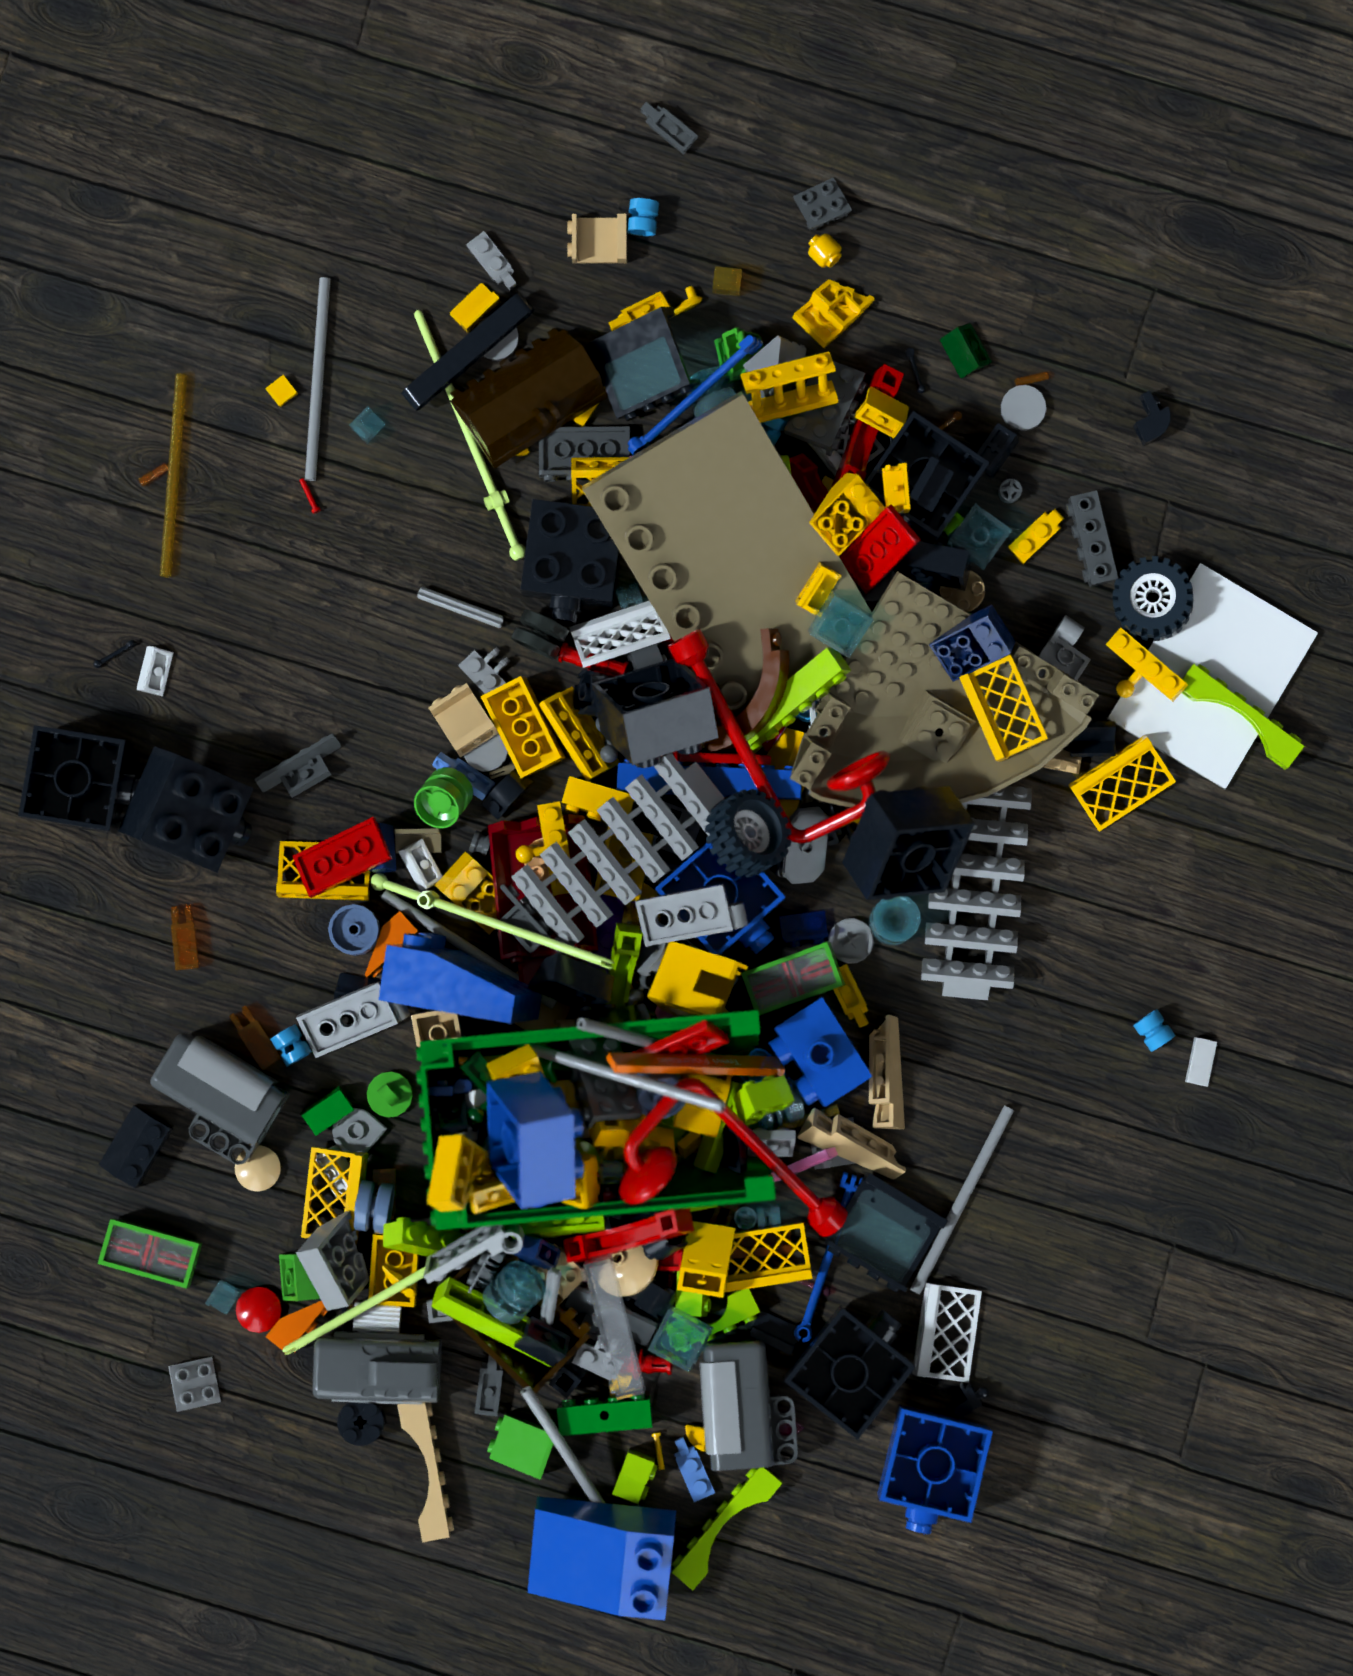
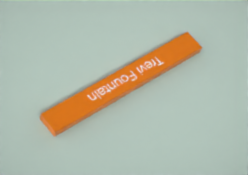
(695, 1064)

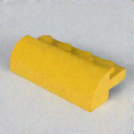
(577, 734)

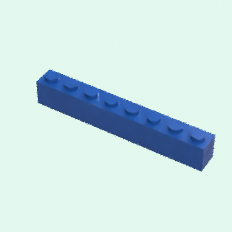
(725, 779)

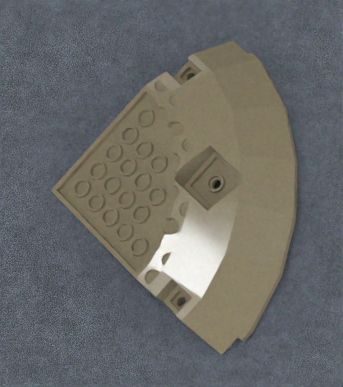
(904, 695)

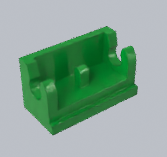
(327, 1110)

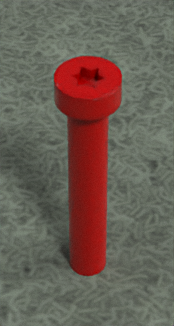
(315, 509)

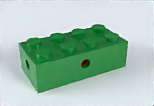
(587, 1418)

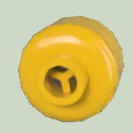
(824, 250)

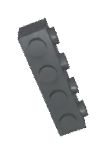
(1092, 538)

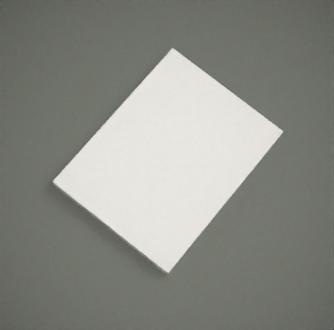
(1238, 642)

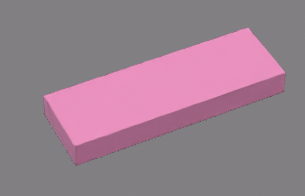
(810, 1161)

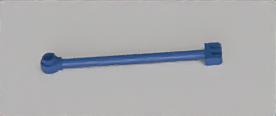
(748, 345)
(824, 1267)

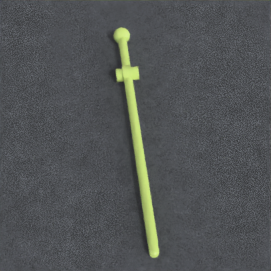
(495, 499)
(430, 899)
(355, 1311)

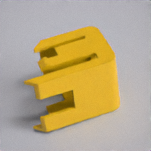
(693, 980)

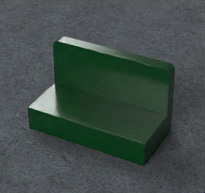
(965, 350)

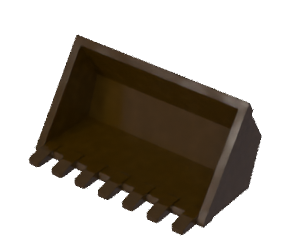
(529, 396)
(518, 1365)

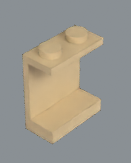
(598, 239)
(463, 719)

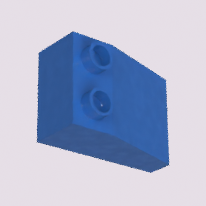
(453, 982)
(602, 1556)

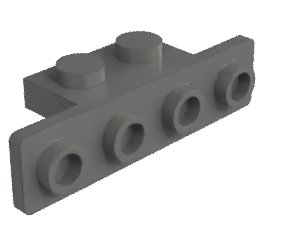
(302, 769)
(522, 916)

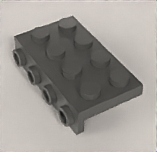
(825, 424)
(579, 442)
(599, 1096)

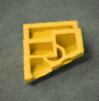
(831, 311)

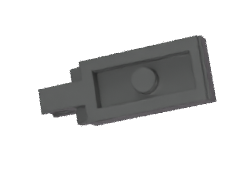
(669, 127)
(489, 1388)

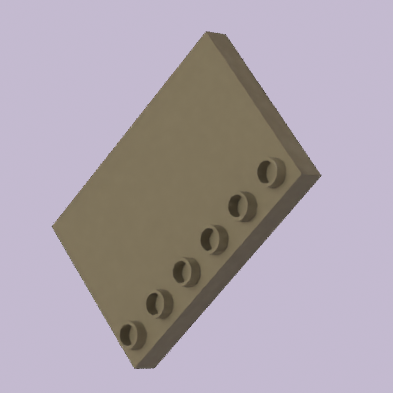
(720, 542)

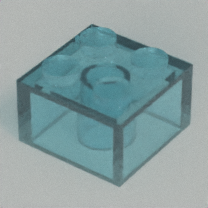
(980, 535)
(840, 624)
(680, 1338)

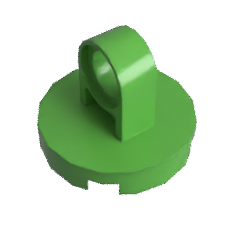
(389, 1094)

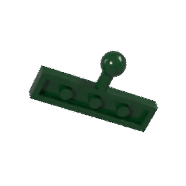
(477, 1071)

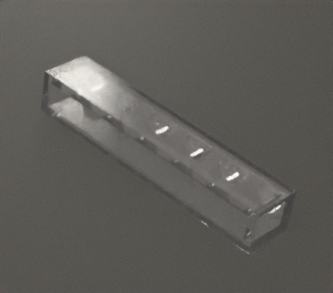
(614, 1327)

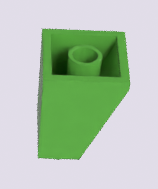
(294, 1279)
(521, 1445)

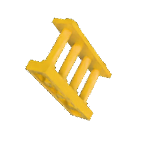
(793, 401)

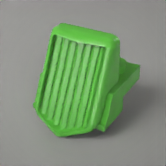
(728, 345)

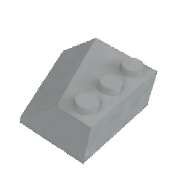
(776, 352)
(334, 1262)

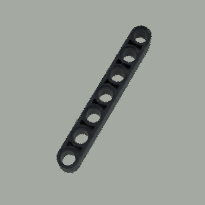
(467, 351)

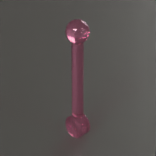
(826, 1291)

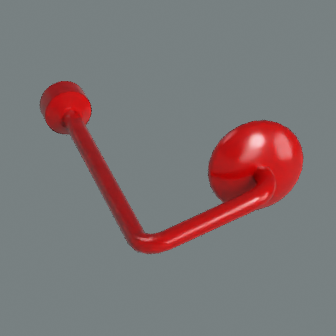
(691, 652)
(654, 1167)

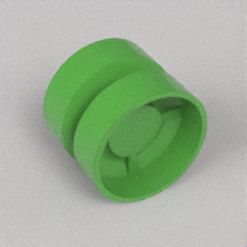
(443, 797)

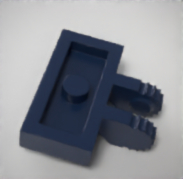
(447, 1086)

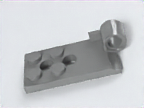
(708, 913)
(368, 1014)
(470, 1245)

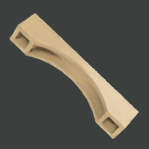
(433, 1520)

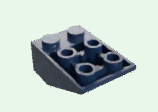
(973, 643)

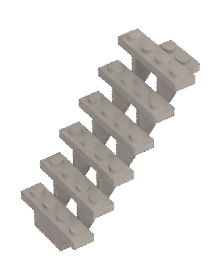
(693, 790)
(967, 978)

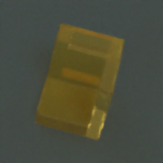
(727, 281)

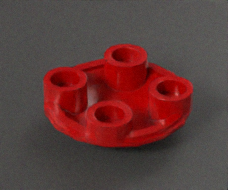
(258, 1309)

